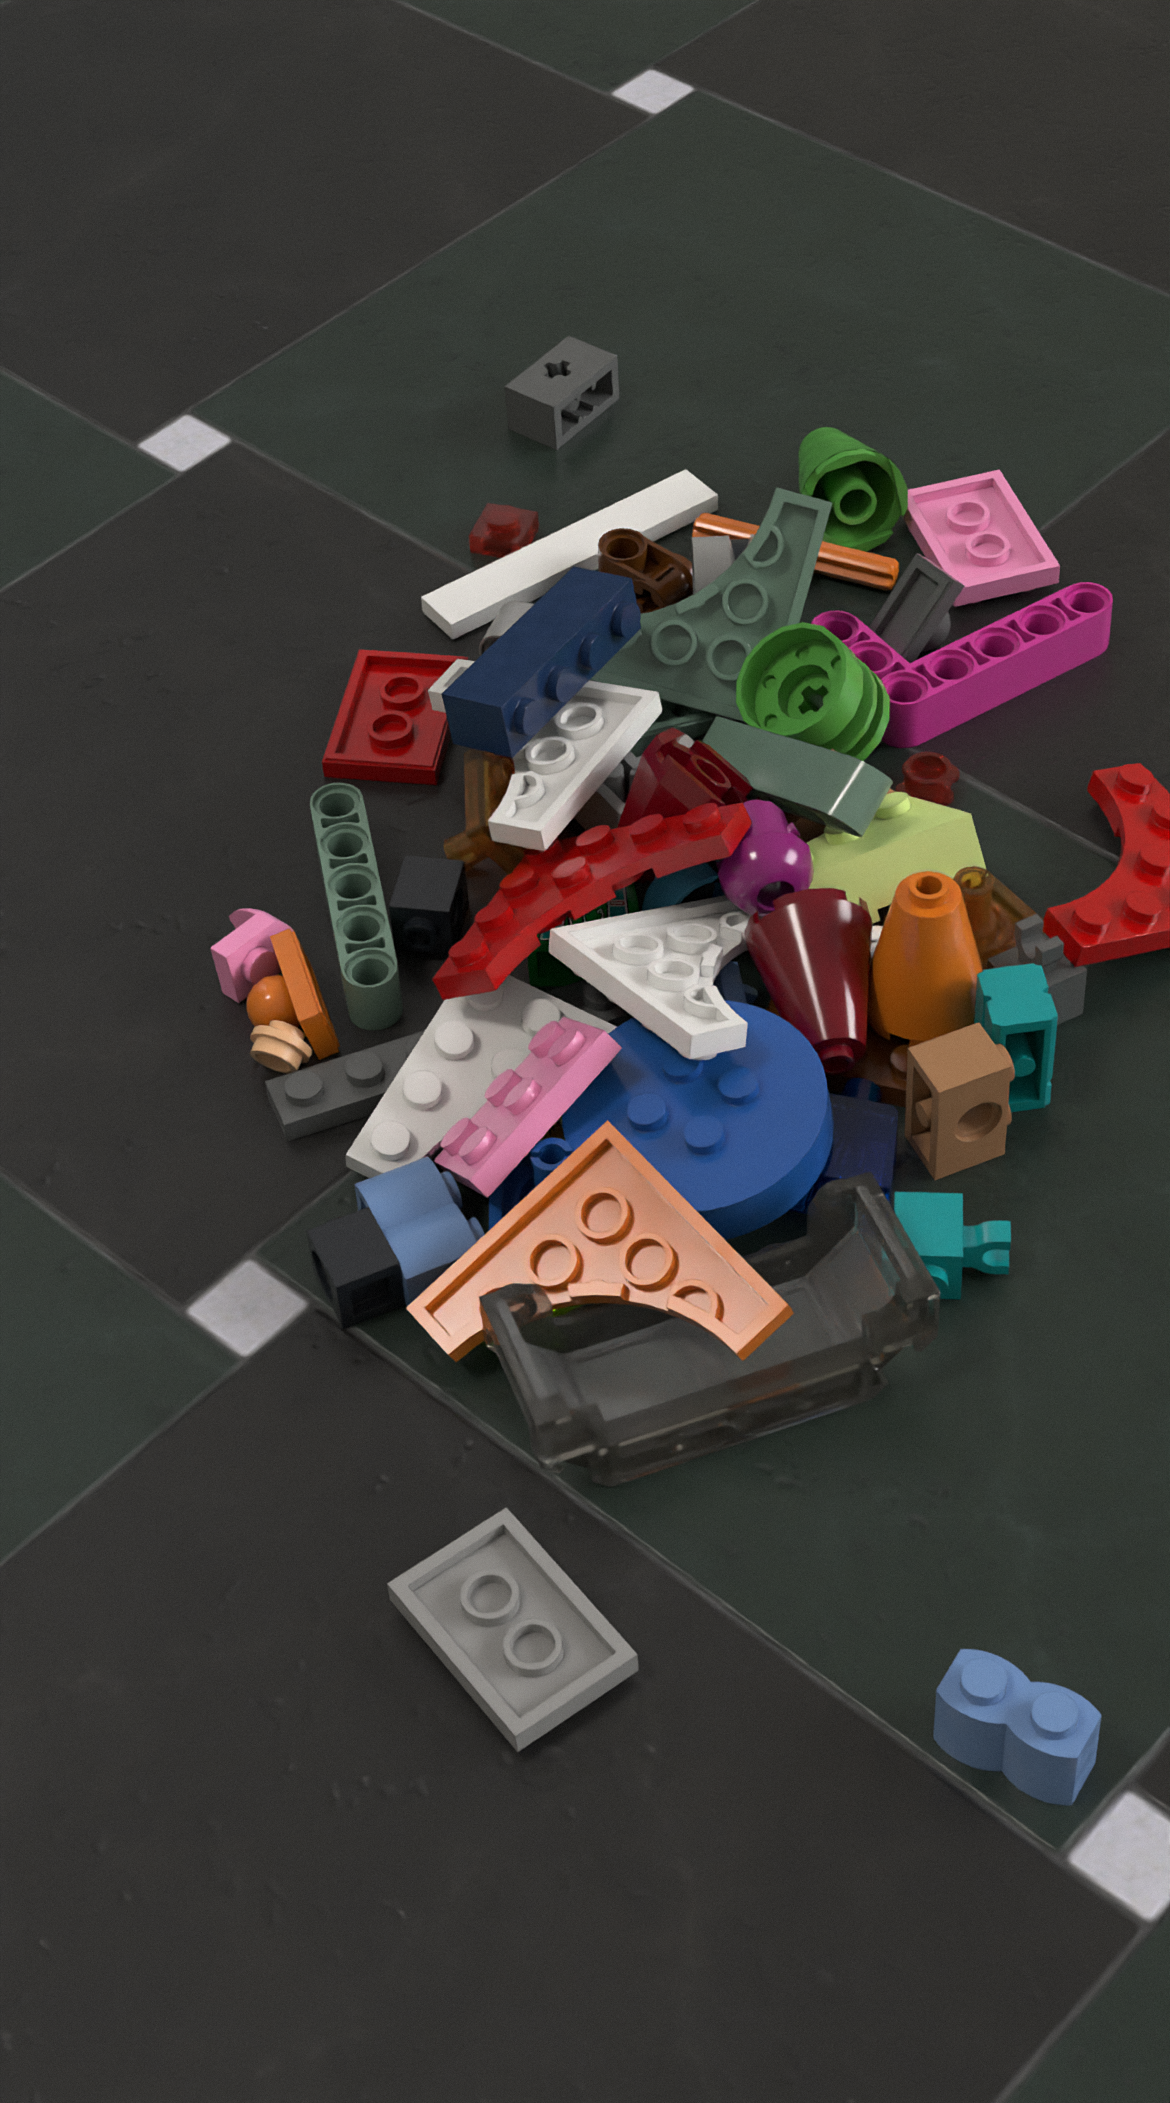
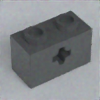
(562, 392)

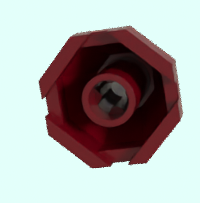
(679, 778)

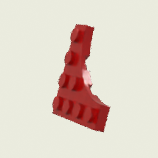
(574, 880)
(1133, 905)

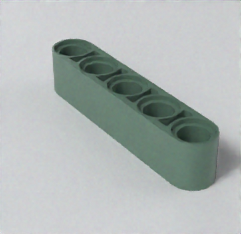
(802, 776)
(356, 907)

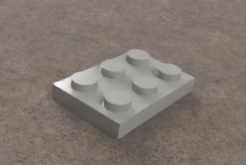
(513, 1628)

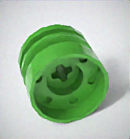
(813, 691)

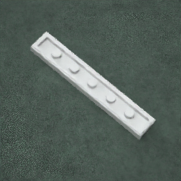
(539, 566)

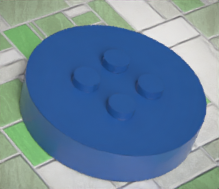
(727, 1131)

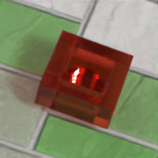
(503, 530)

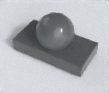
(917, 609)

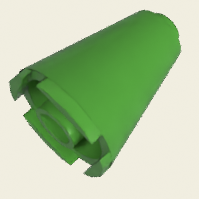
(859, 482)

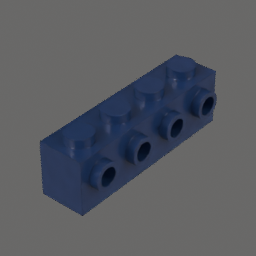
(541, 661)

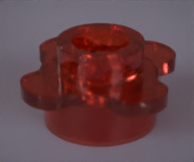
(929, 778)

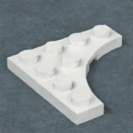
(565, 758)
(664, 969)
(452, 1068)

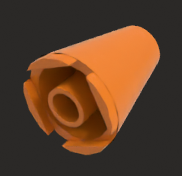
(924, 962)

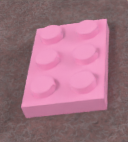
(980, 537)
(525, 1103)

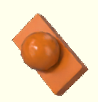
(294, 996)

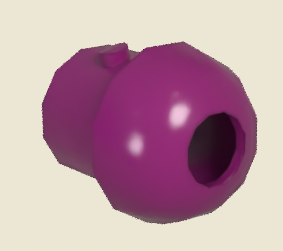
(766, 861)

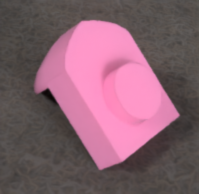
(247, 952)

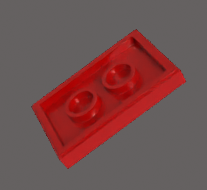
(388, 720)

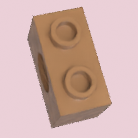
(958, 1100)

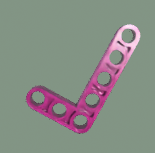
(983, 666)

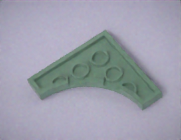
(700, 643)

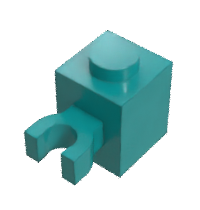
(946, 1245)

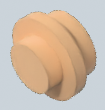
(279, 1046)

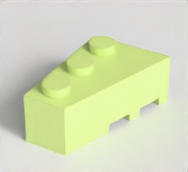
(900, 841)

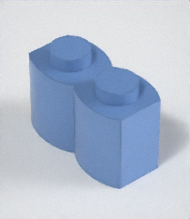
(420, 1221)
(1026, 1729)

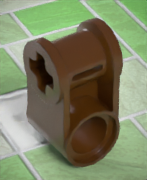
(650, 567)

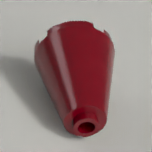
(818, 969)

